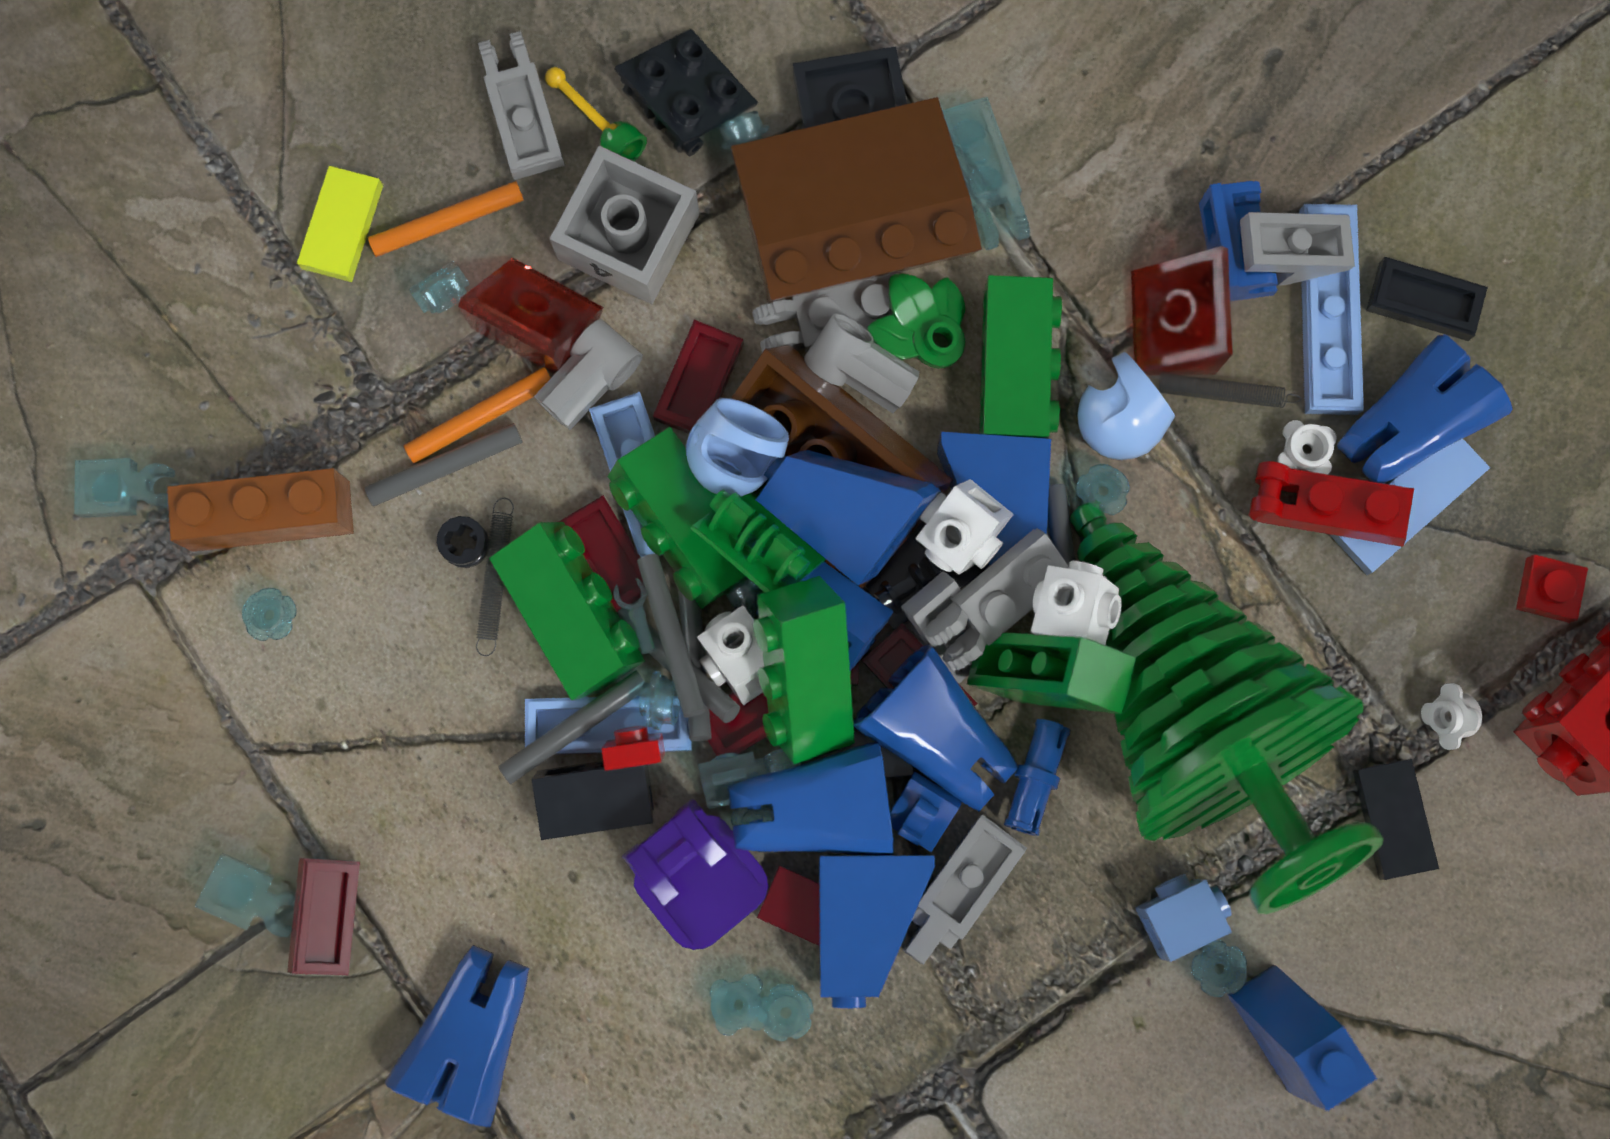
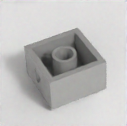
(625, 224)

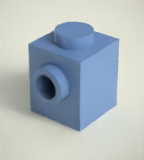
(1184, 916)

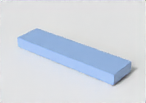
(1333, 332)

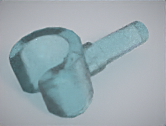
(637, 616)

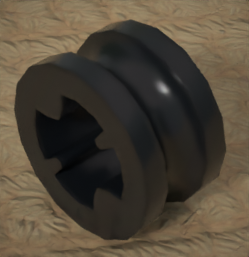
(456, 526)

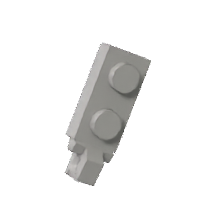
(963, 887)

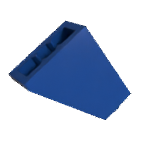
(1009, 470)
(845, 509)
(864, 919)
(1301, 1040)

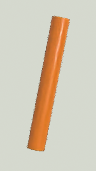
(445, 219)
(476, 416)

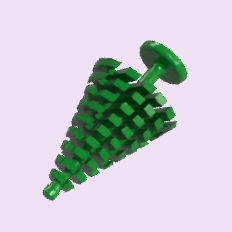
(1220, 715)

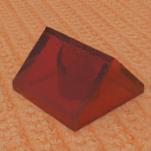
(529, 313)
(1183, 314)

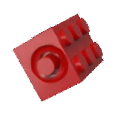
(1573, 723)

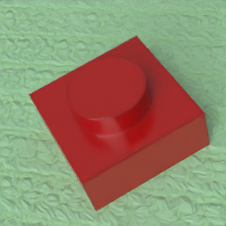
(1552, 588)
(633, 748)

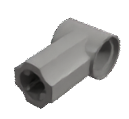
(849, 356)
(597, 363)

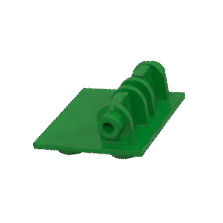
(756, 541)

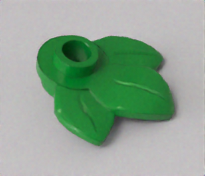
(919, 314)

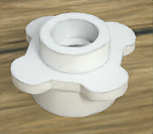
(1317, 437)
(1464, 711)

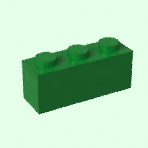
(1019, 357)
(667, 503)
(568, 608)
(805, 669)
(1054, 672)

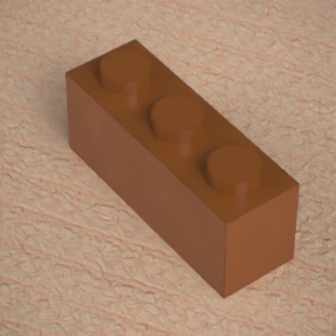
(260, 510)

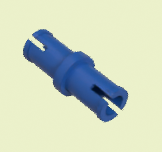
(1037, 777)

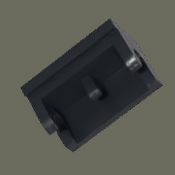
(590, 799)

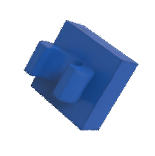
(923, 812)

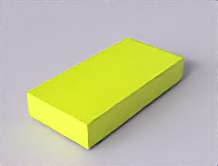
(340, 224)

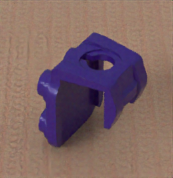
(696, 877)

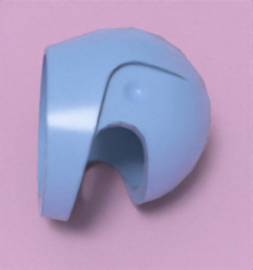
(1126, 417)
(734, 446)

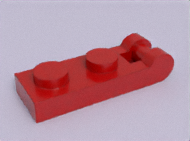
(1332, 504)

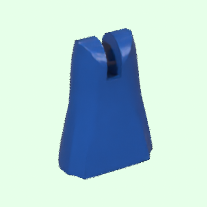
(1425, 411)
(936, 728)
(820, 806)
(464, 1042)

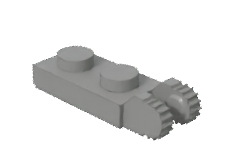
(521, 111)
(861, 301)
(994, 600)

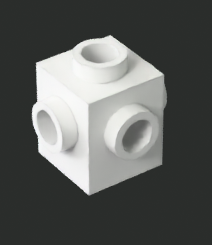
(963, 528)
(1076, 603)
(733, 653)

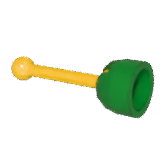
(617, 137)

